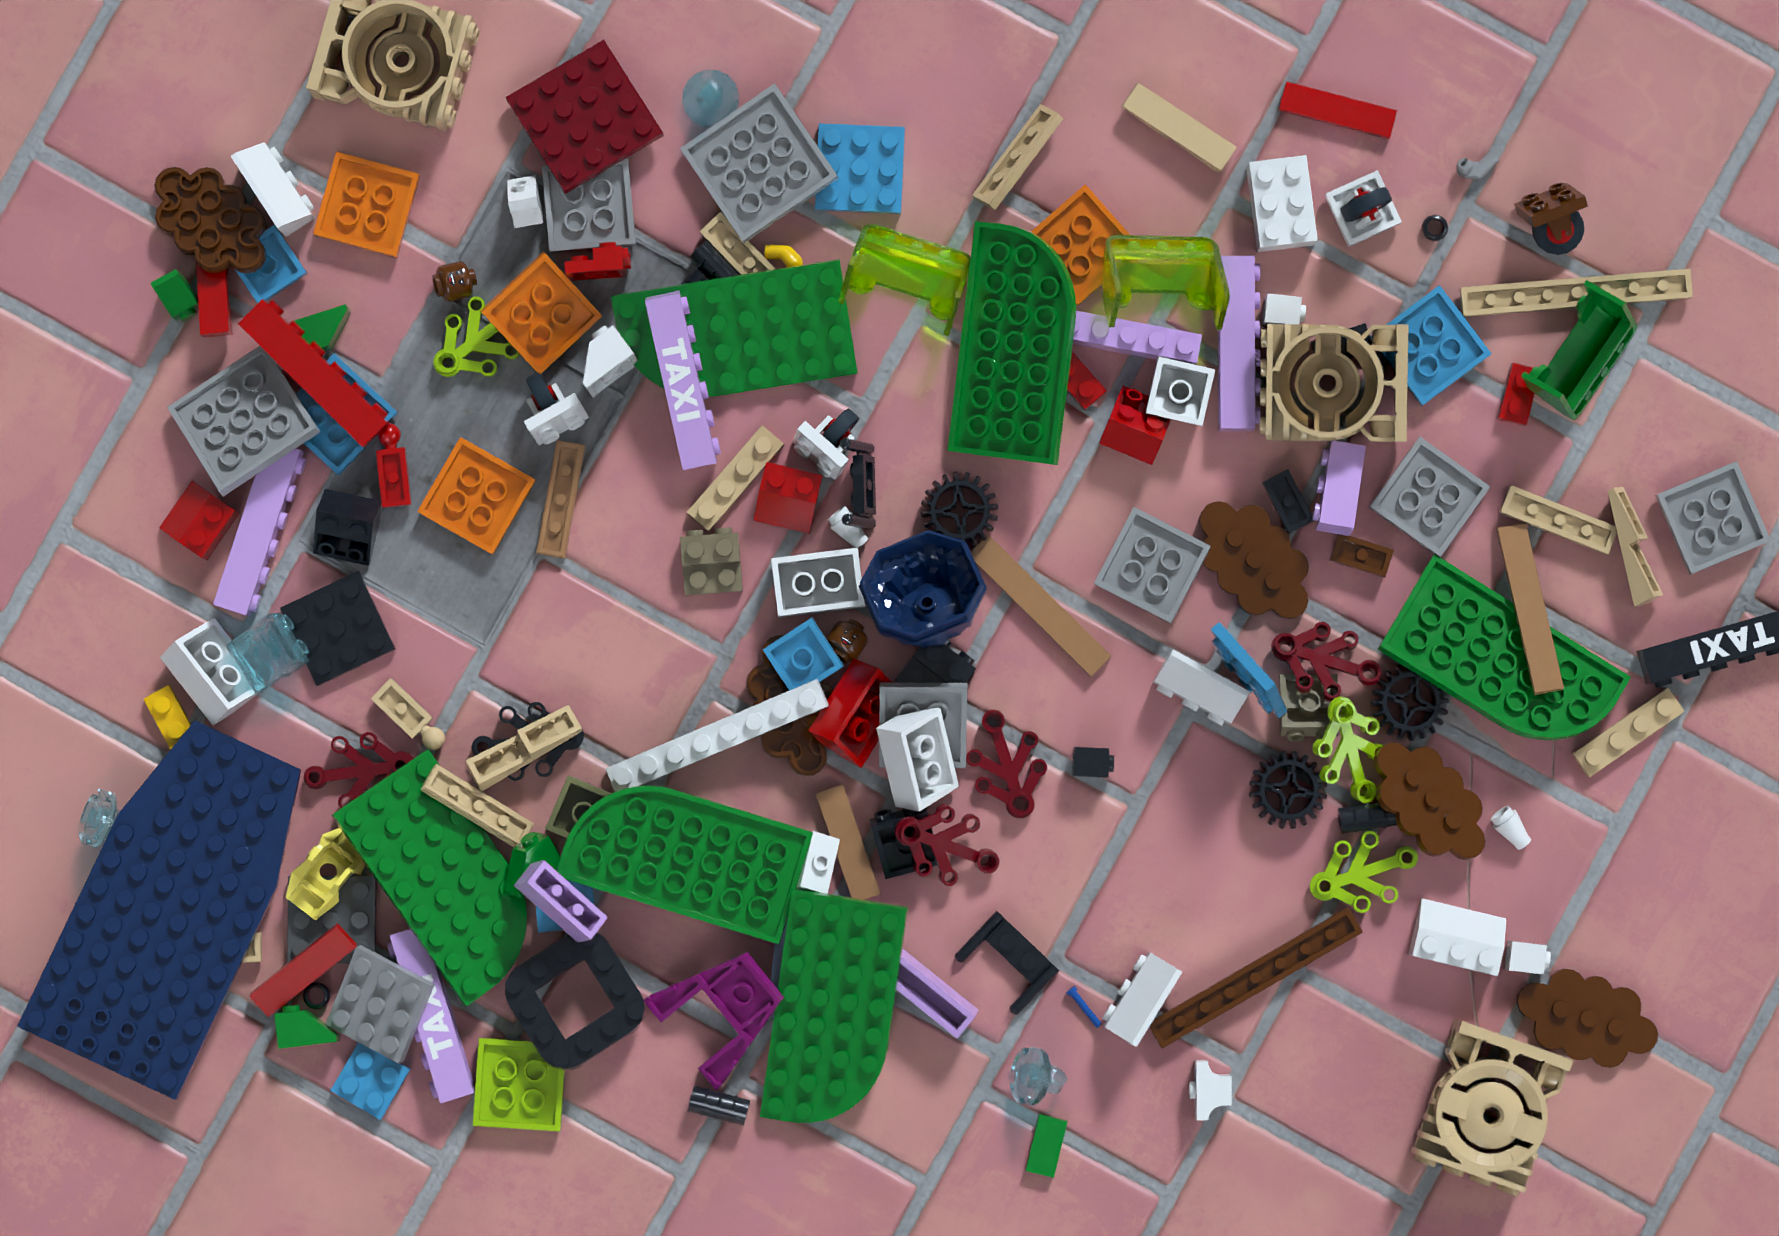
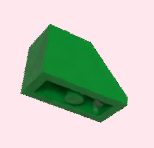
(176, 295)
(325, 326)
(532, 849)
(301, 1028)

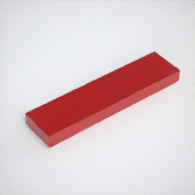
(1337, 110)
(303, 970)

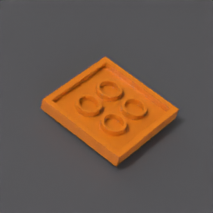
(366, 204)
(1079, 237)
(541, 313)
(476, 495)

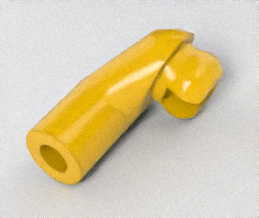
(784, 253)

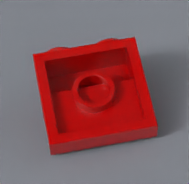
(607, 263)

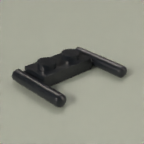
(863, 475)
(1017, 952)

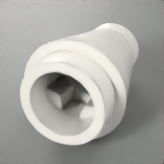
(853, 535)
(1510, 826)

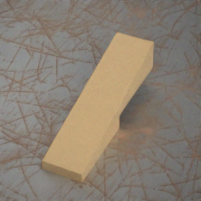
(1179, 127)
(1630, 533)
(523, 748)

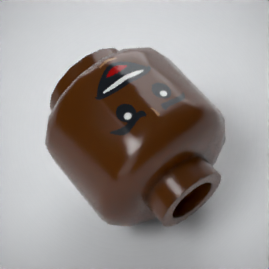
(454, 281)
(847, 640)

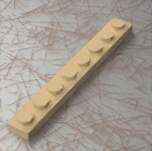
(1567, 292)

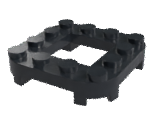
(596, 1036)

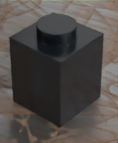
(1092, 762)

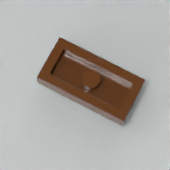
(1361, 555)

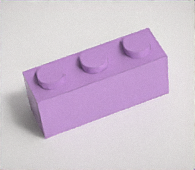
(1339, 487)
(560, 901)

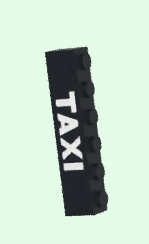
(1710, 649)

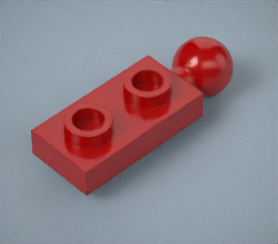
(393, 469)

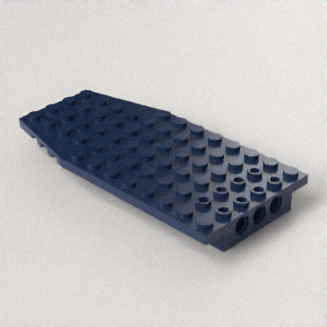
(168, 911)

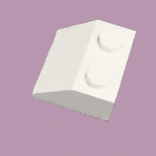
(1180, 391)

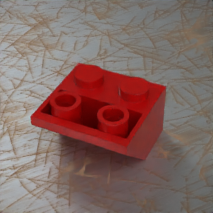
(1131, 429)

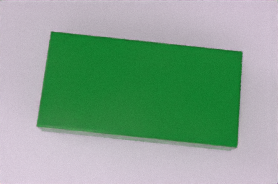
(1046, 1145)

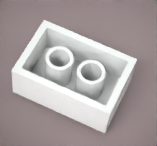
(1281, 203)
(817, 582)

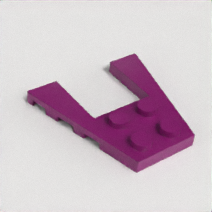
(740, 994)

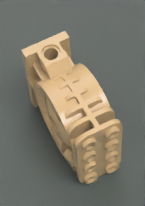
(450, 33)
(1290, 341)
(1438, 1137)

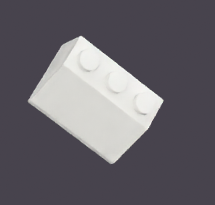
(274, 187)
(606, 360)
(209, 671)
(1200, 688)
(917, 758)
(1458, 937)
(1141, 998)

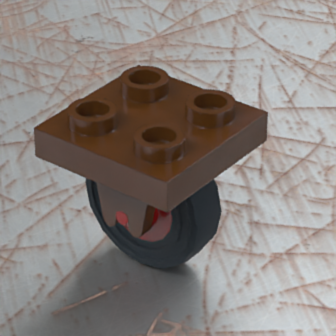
(1554, 217)

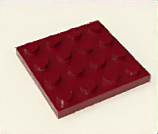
(584, 116)

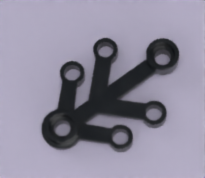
(519, 723)

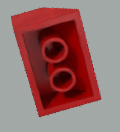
(852, 714)

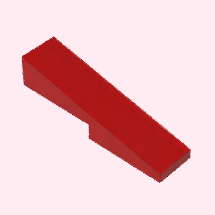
(213, 303)

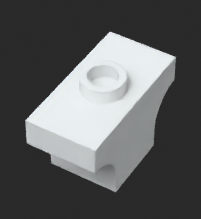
(524, 201)
(819, 863)
(1209, 1090)

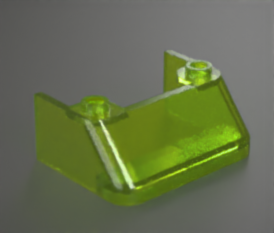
(909, 267)
(1164, 267)

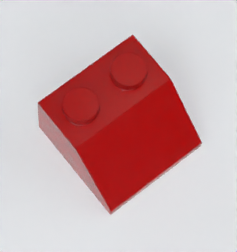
(787, 497)
(199, 520)

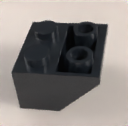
(346, 527)

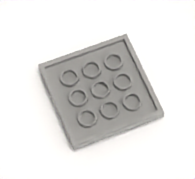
(759, 163)
(243, 420)

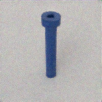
(1085, 1008)

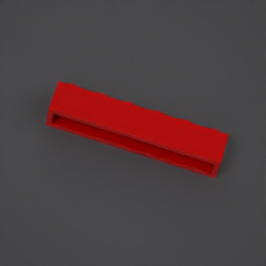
(313, 372)

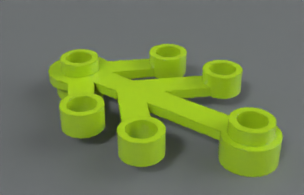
(475, 342)
(1348, 747)
(1358, 873)

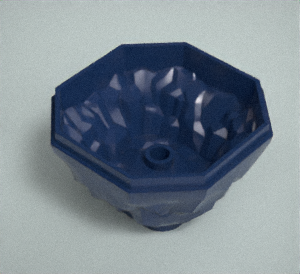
(923, 589)

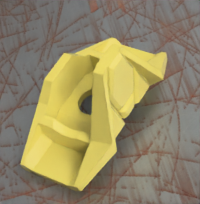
(306, 885)

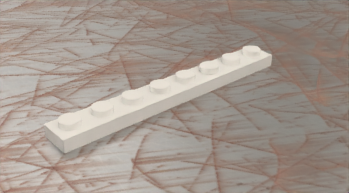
(718, 736)

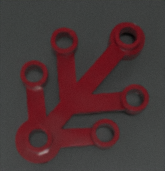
(1321, 658)
(1008, 769)
(364, 771)
(942, 843)

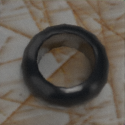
(1432, 237)
(306, 995)

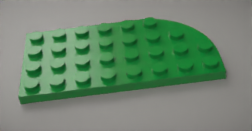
(753, 328)
(1013, 348)
(1473, 650)
(689, 858)
(439, 877)
(835, 1007)

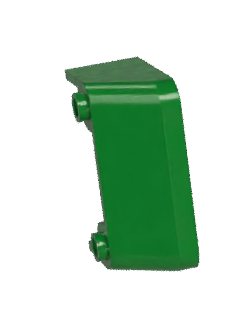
(1586, 354)

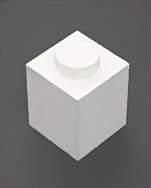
(1283, 310)
(1527, 957)

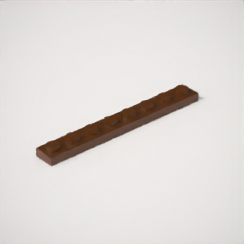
(1255, 977)

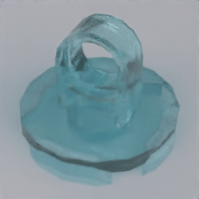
(710, 97)
(98, 817)
(1035, 1076)

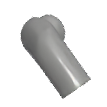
(1474, 169)

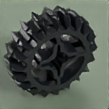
(957, 486)
(1402, 725)
(1290, 775)

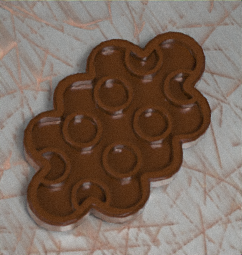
(210, 220)
(1254, 560)
(793, 739)
(1429, 801)
(1587, 1018)

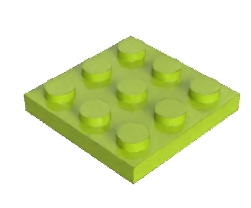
(516, 1087)

